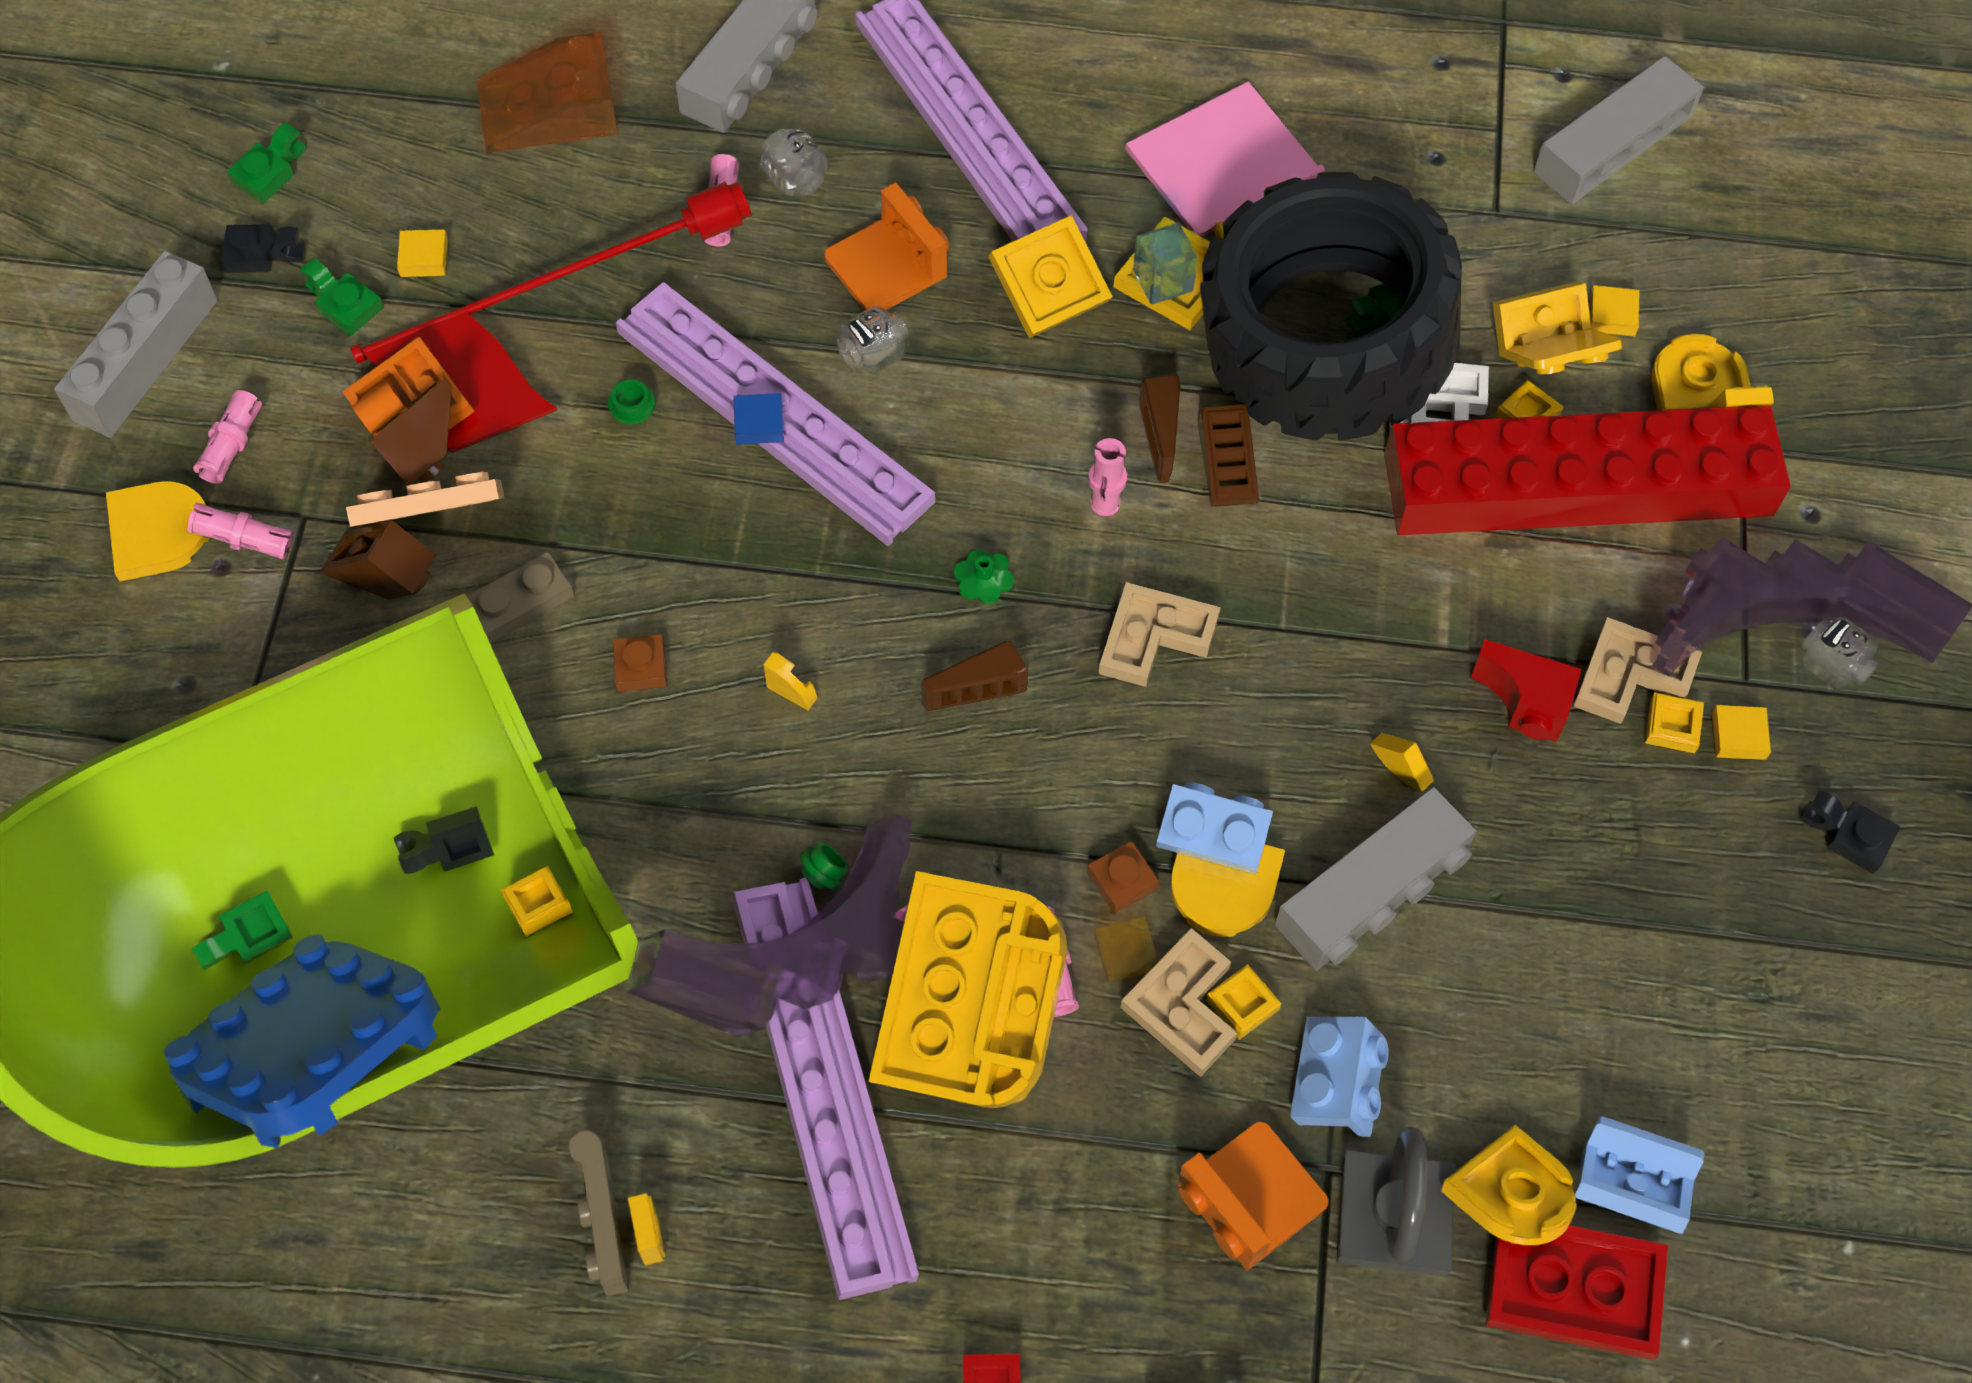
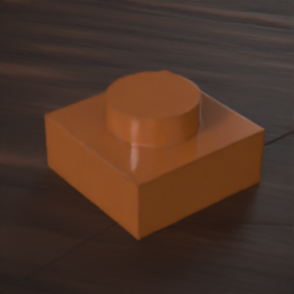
(639, 663)
(1123, 877)

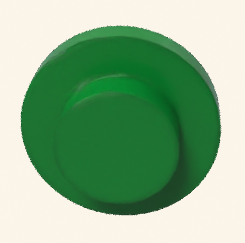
(631, 402)
(823, 866)

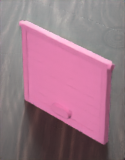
(1220, 157)

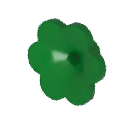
(983, 576)

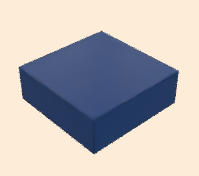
(758, 418)

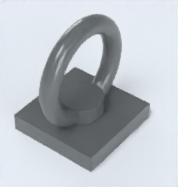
(1396, 1209)

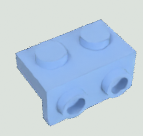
(1215, 827)
(1340, 1074)
(1638, 1174)

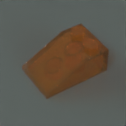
(549, 96)

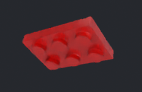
(1582, 1291)

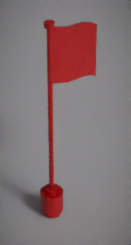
(479, 361)

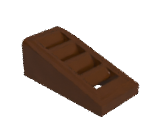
(1160, 416)
(1228, 426)
(982, 677)

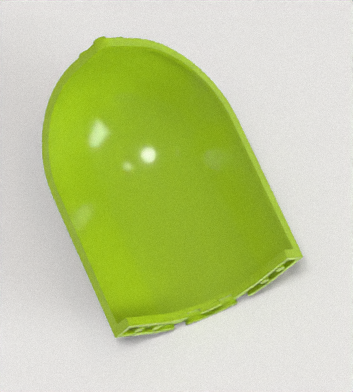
(300, 798)

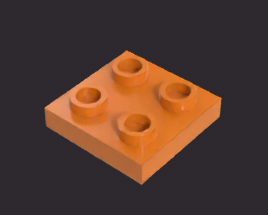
(397, 383)

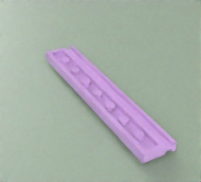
(964, 118)
(816, 441)
(831, 1115)

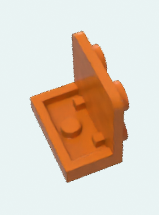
(892, 255)
(1251, 1194)

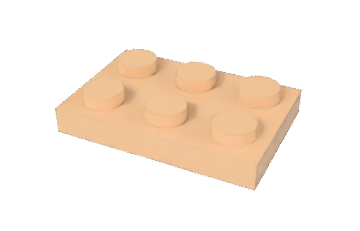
(424, 499)

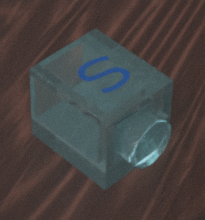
(1165, 263)

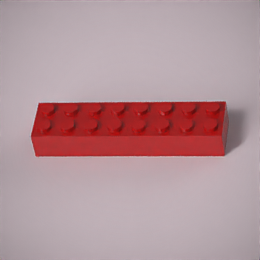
(1585, 470)

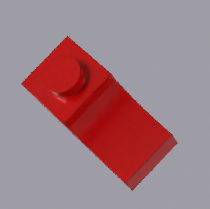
(1531, 686)

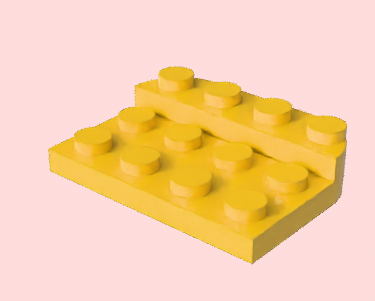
(971, 993)

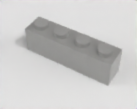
(742, 59)
(1617, 129)
(136, 344)
(1375, 880)

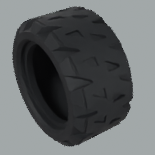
(1319, 228)

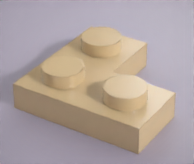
(1154, 619)
(1620, 663)
(1171, 1007)

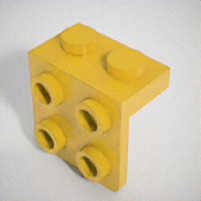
(1550, 329)

